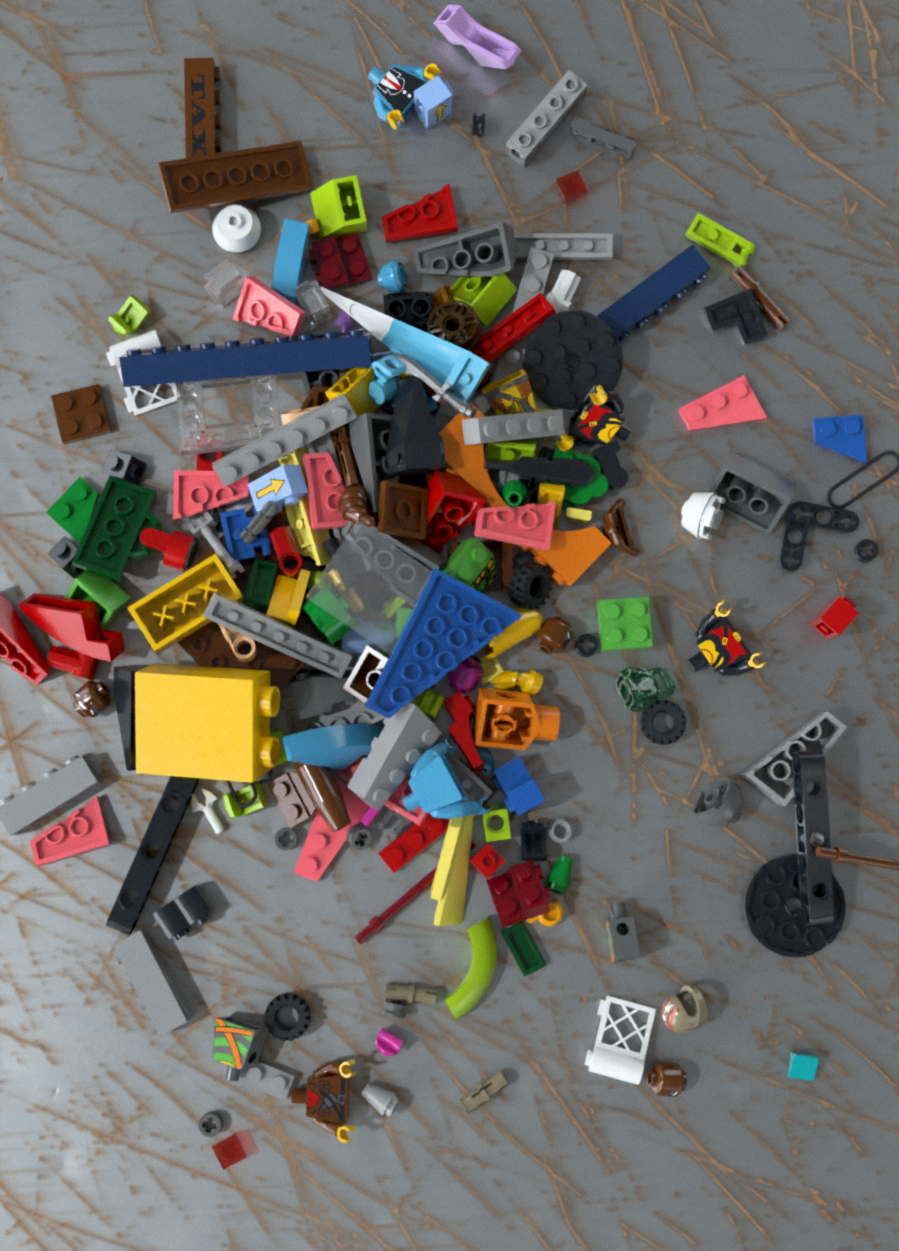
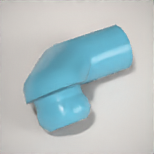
(486, 758)

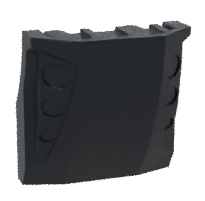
(410, 308)

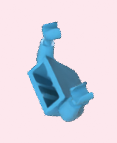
(438, 788)

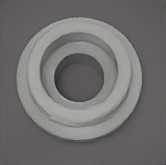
(568, 830)

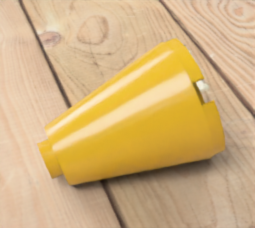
(526, 626)

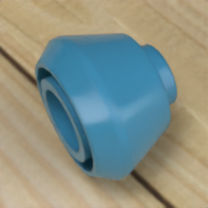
(393, 277)

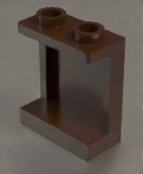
(503, 560)

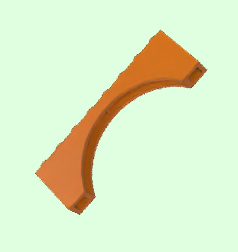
(569, 551)

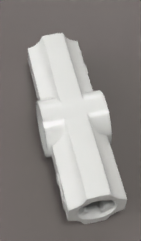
(563, 291)

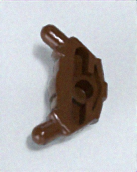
(354, 504)
(617, 530)

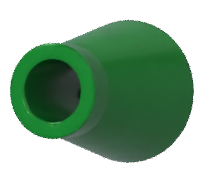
(514, 487)
(559, 877)

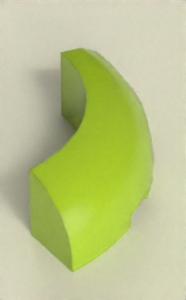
(480, 971)

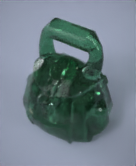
(640, 689)

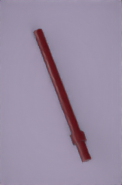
(376, 924)

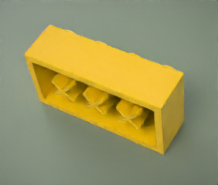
(179, 605)

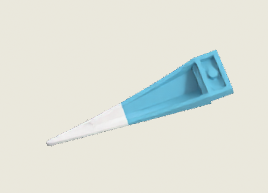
(438, 357)

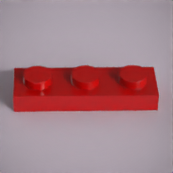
(413, 842)

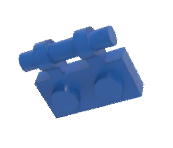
(233, 524)

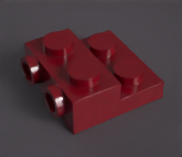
(340, 262)
(519, 893)

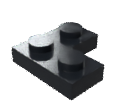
(739, 309)

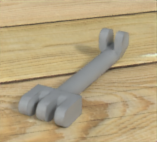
(205, 529)

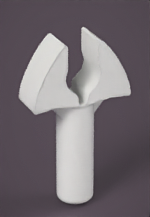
(208, 810)

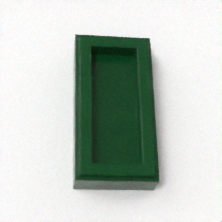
(260, 584)
(523, 948)

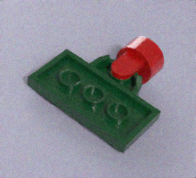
(126, 531)

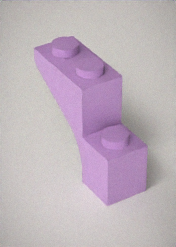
(483, 44)

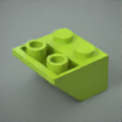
(339, 207)

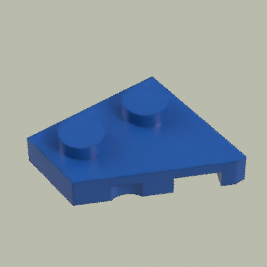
(842, 435)

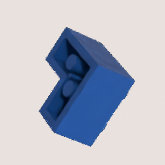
(518, 786)

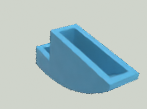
(291, 259)
(331, 745)

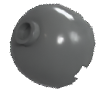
(721, 804)

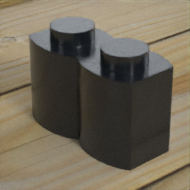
(182, 912)

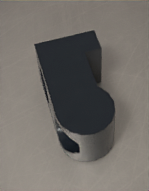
(610, 466)

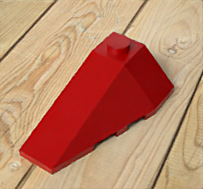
(18, 646)

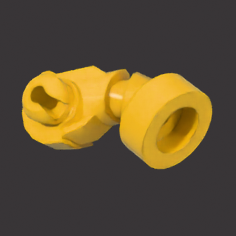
(528, 681)

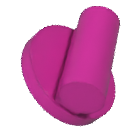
(388, 1043)

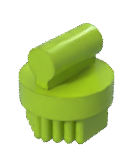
(428, 702)

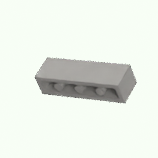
(513, 427)
(48, 795)
(151, 982)

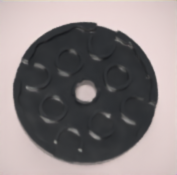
(568, 334)
(769, 915)

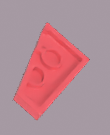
(266, 308)
(724, 406)
(204, 491)
(324, 491)
(519, 525)
(75, 835)

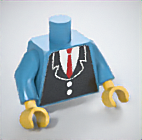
(396, 90)

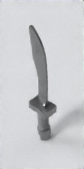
(444, 392)

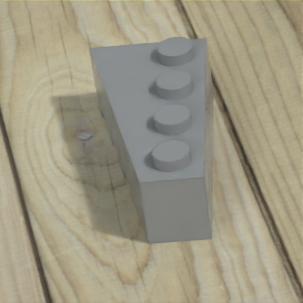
(393, 755)
(775, 770)

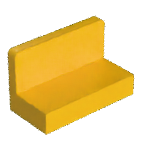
(288, 597)

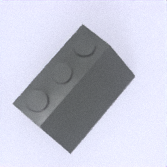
(752, 492)

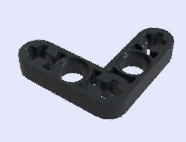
(801, 526)

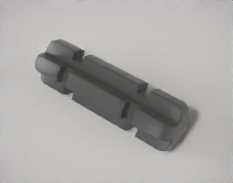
(259, 522)

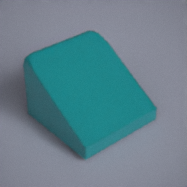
(802, 1066)

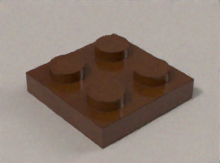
(81, 414)
(402, 510)

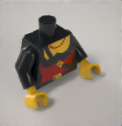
(596, 420)
(721, 646)

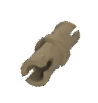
(410, 994)
(484, 1092)

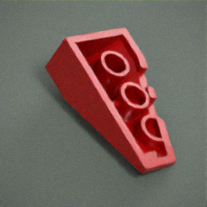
(450, 507)

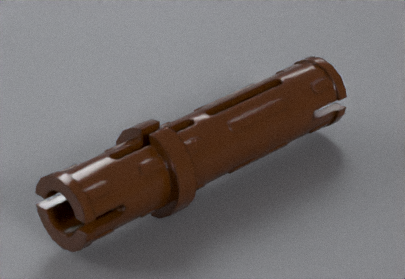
(762, 300)
(347, 460)

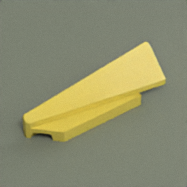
(308, 541)
(452, 872)

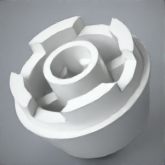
(236, 228)
(702, 514)

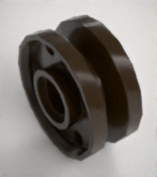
(459, 315)

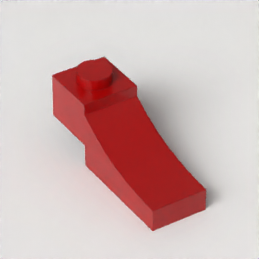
(461, 712)

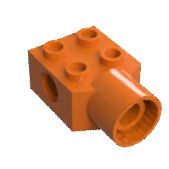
(512, 720)

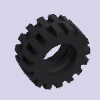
(539, 589)
(677, 715)
(295, 1031)

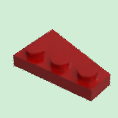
(424, 218)

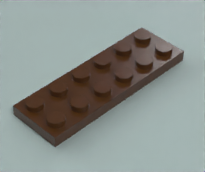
(235, 176)

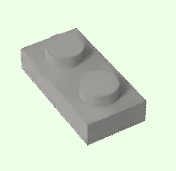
(268, 1079)

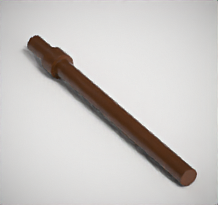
(841, 855)

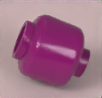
(466, 675)

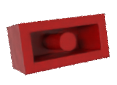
(835, 617)

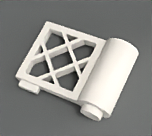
(145, 342)
(617, 1061)

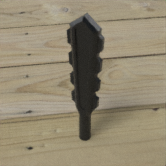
(557, 471)

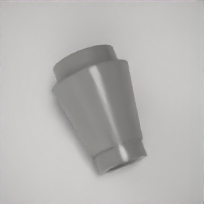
(381, 1099)

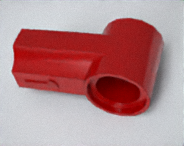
(286, 550)
(73, 662)

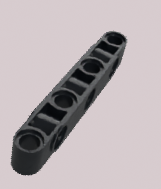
(812, 817)
(145, 867)

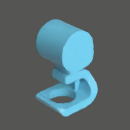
(385, 387)

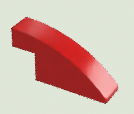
(74, 625)

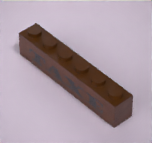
(201, 107)

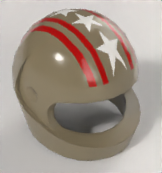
(679, 1011)

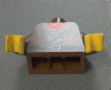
(328, 1098)

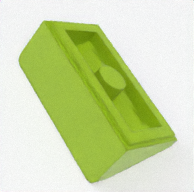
(510, 450)

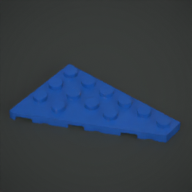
(439, 634)

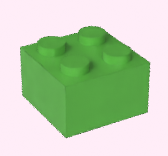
(624, 624)

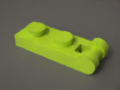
(720, 240)

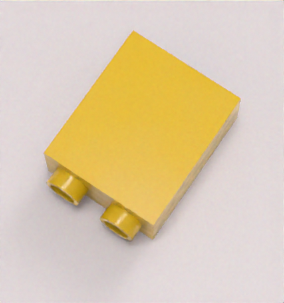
(205, 722)

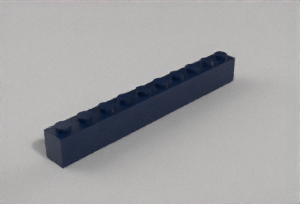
(246, 359)

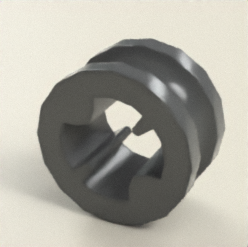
(281, 832)
(351, 837)
(394, 1009)
(217, 1118)

